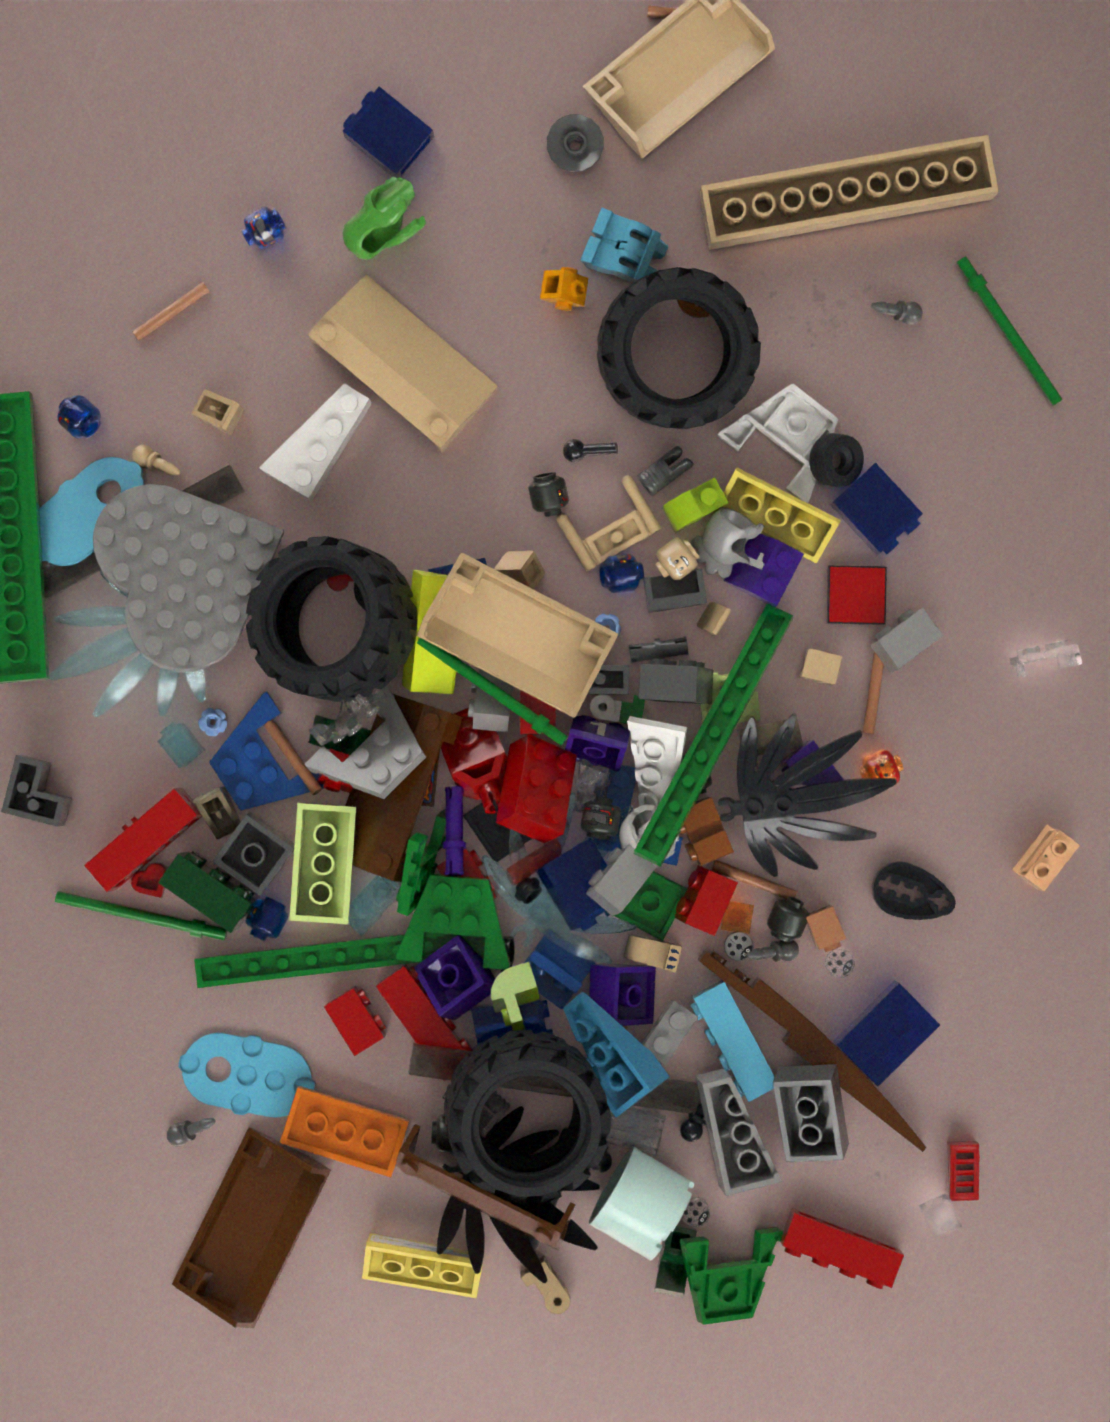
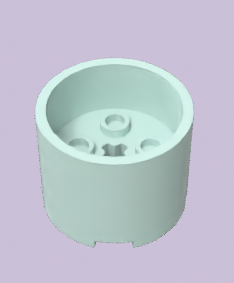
(641, 1203)

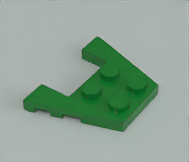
(419, 865)
(459, 908)
(732, 1288)

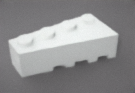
(315, 447)

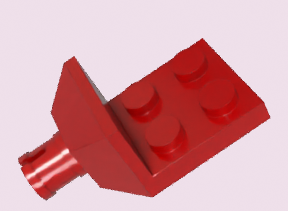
(476, 762)

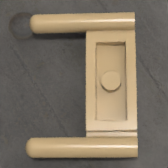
(616, 536)

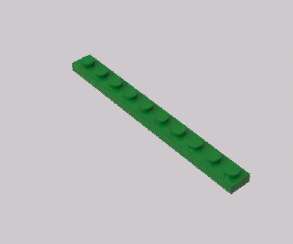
(713, 735)
(315, 959)

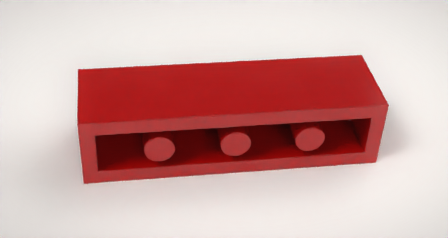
(416, 1011)
(841, 1248)

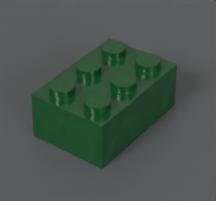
(208, 890)

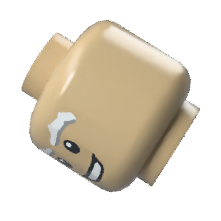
(676, 559)

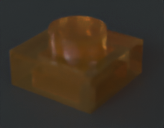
(737, 917)

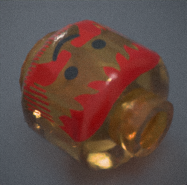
(881, 765)

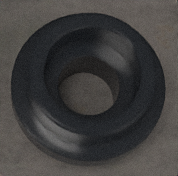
(528, 890)

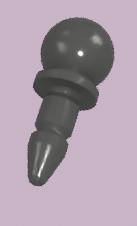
(907, 312)
(777, 951)
(180, 1134)

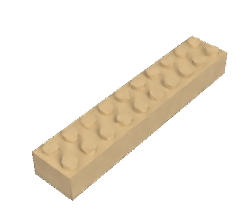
(848, 192)

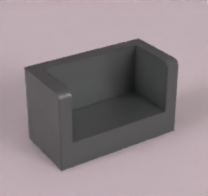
(669, 594)

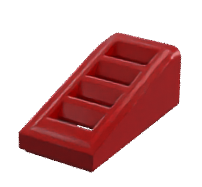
(963, 1147)

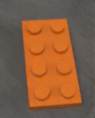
(344, 1131)

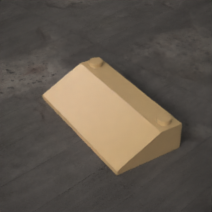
(678, 69)
(403, 361)
(517, 634)

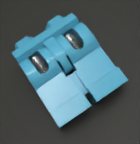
(622, 247)

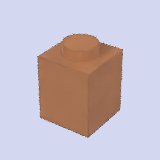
(825, 928)

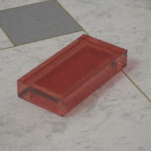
(533, 861)

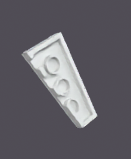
(657, 756)

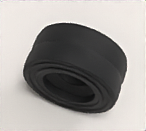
(822, 457)

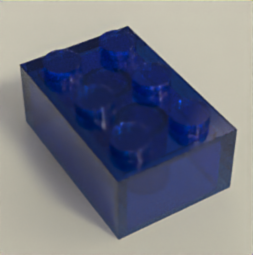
(886, 1033)

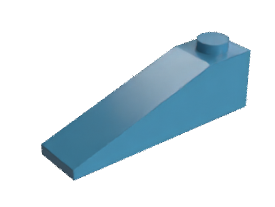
(618, 1059)

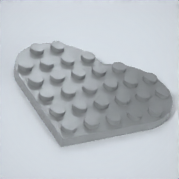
(183, 571)

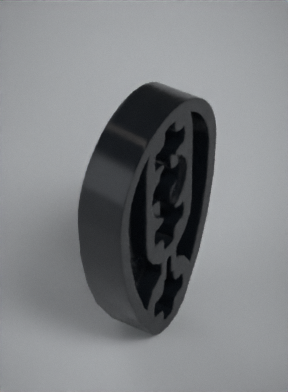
(902, 907)

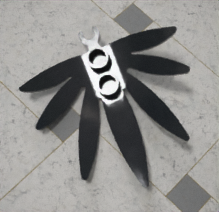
(773, 803)
(514, 1239)

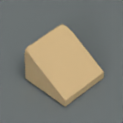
(713, 618)

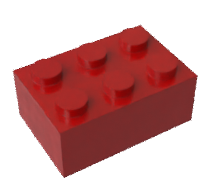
(536, 789)

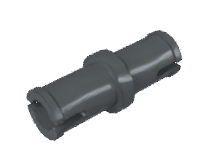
(658, 649)

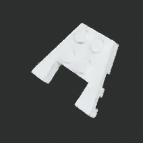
(792, 423)

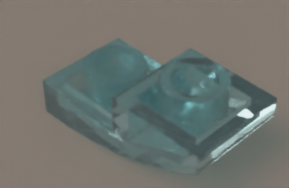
(371, 903)

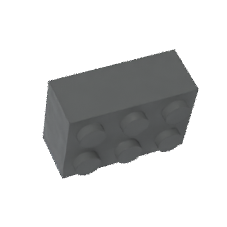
(811, 1113)

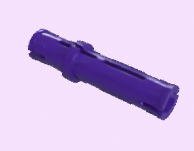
(454, 841)

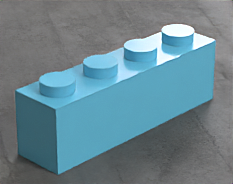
(734, 1039)

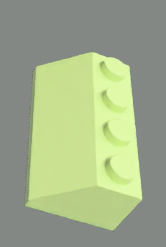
(322, 863)

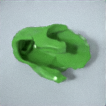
(381, 218)

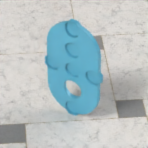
(71, 514)
(260, 1079)

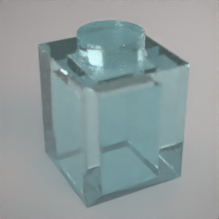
(180, 744)

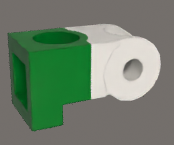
(611, 710)

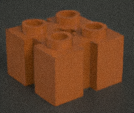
(705, 833)

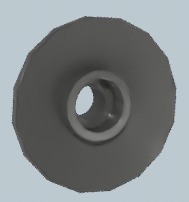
(575, 128)

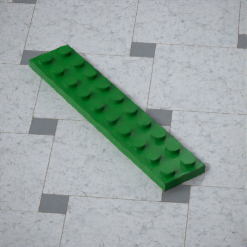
(21, 566)

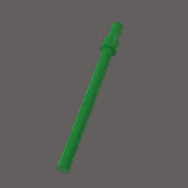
(978, 284)
(539, 722)
(196, 927)

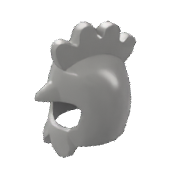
(725, 541)

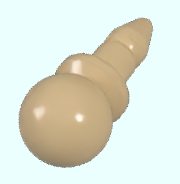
(147, 458)

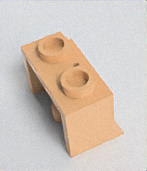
(1045, 857)

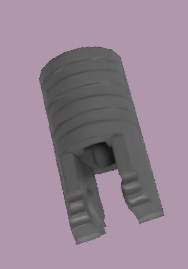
(660, 474)

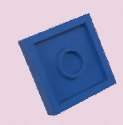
(557, 971)

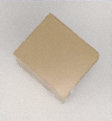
(522, 567)
(821, 667)

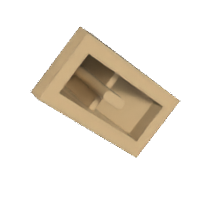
(218, 411)

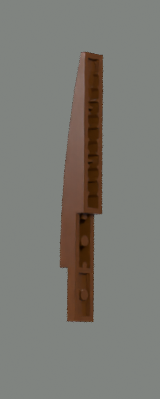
(811, 1043)

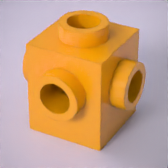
(564, 288)

